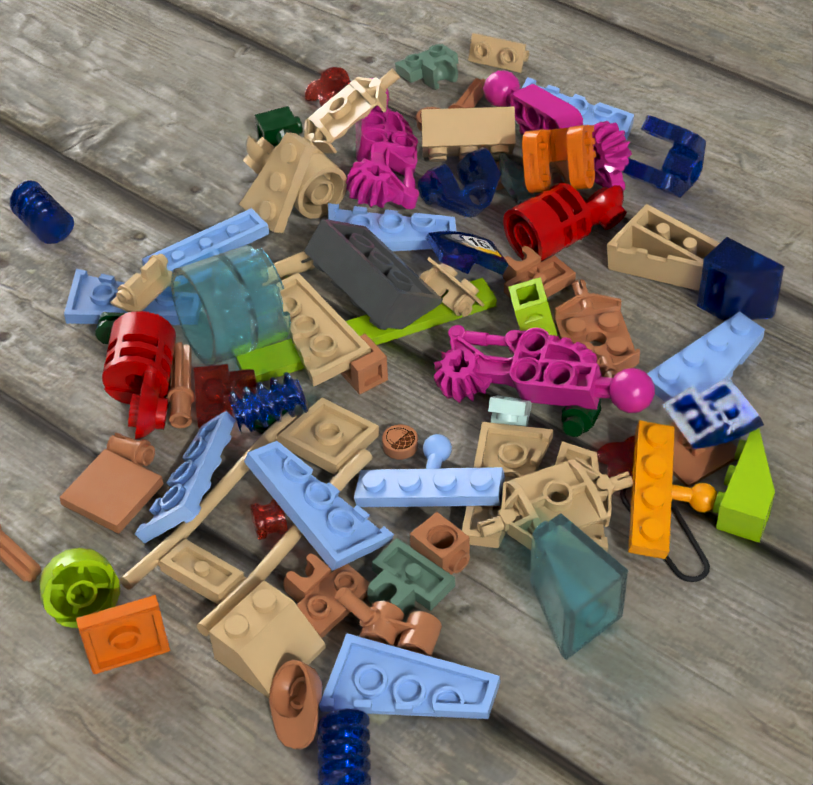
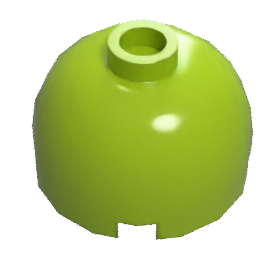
(78, 585)

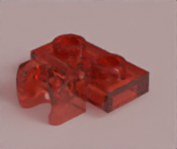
(213, 389)

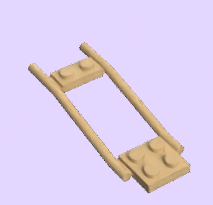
(322, 436)

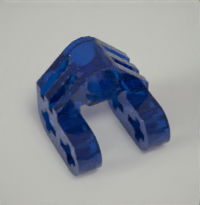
(681, 164)
(478, 176)

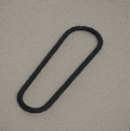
(692, 539)

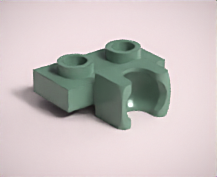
(432, 65)
(407, 578)

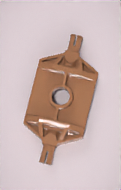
(599, 319)

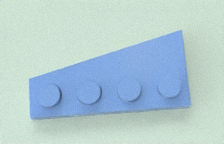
(592, 113)
(392, 228)
(708, 358)
(190, 479)

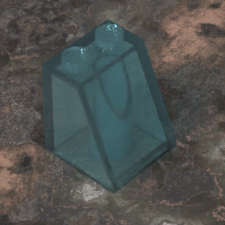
(575, 584)

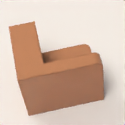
(368, 370)

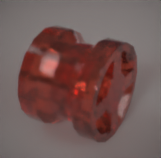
(268, 519)

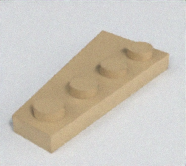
(319, 332)
(519, 453)

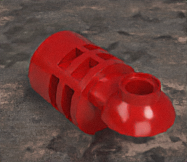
(561, 218)
(140, 368)

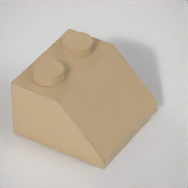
(263, 636)

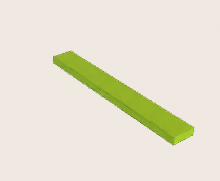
(283, 356)

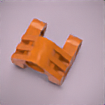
(555, 145)

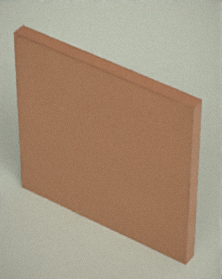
(696, 464)

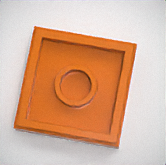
(123, 634)

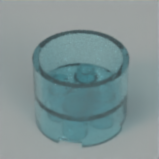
(230, 304)

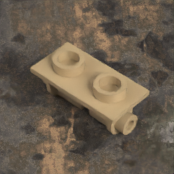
(497, 52)
(144, 287)
(460, 294)

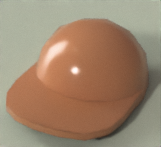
(295, 703)

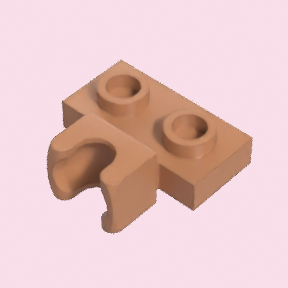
(553, 272)
(318, 591)

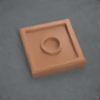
(111, 491)

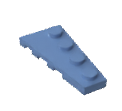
(93, 295)

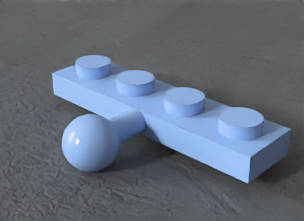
(215, 240)
(431, 485)

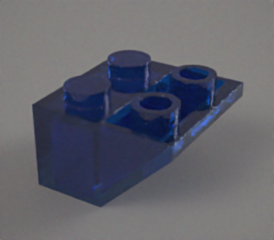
(739, 280)

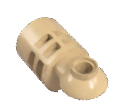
(321, 183)

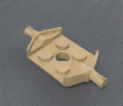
(346, 109)
(527, 504)

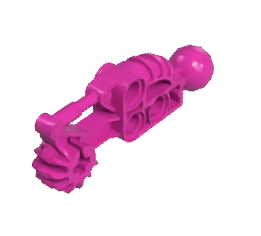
(544, 111)
(384, 146)
(469, 371)

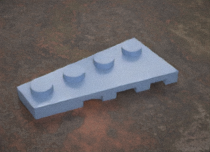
(324, 518)
(404, 682)

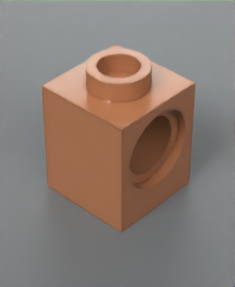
(442, 543)

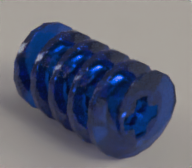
(41, 212)
(268, 402)
(344, 748)

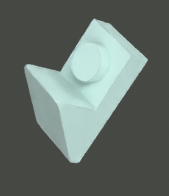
(509, 410)

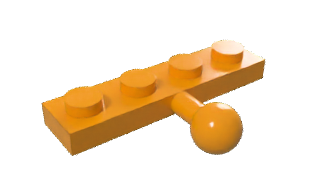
(654, 491)

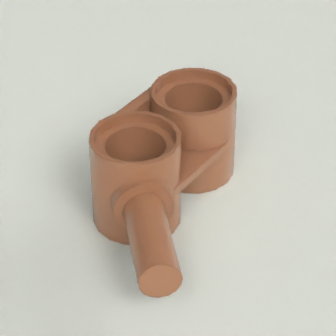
(385, 624)

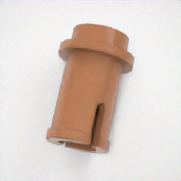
(137, 451)

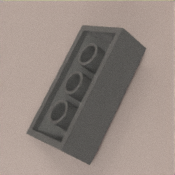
(370, 274)

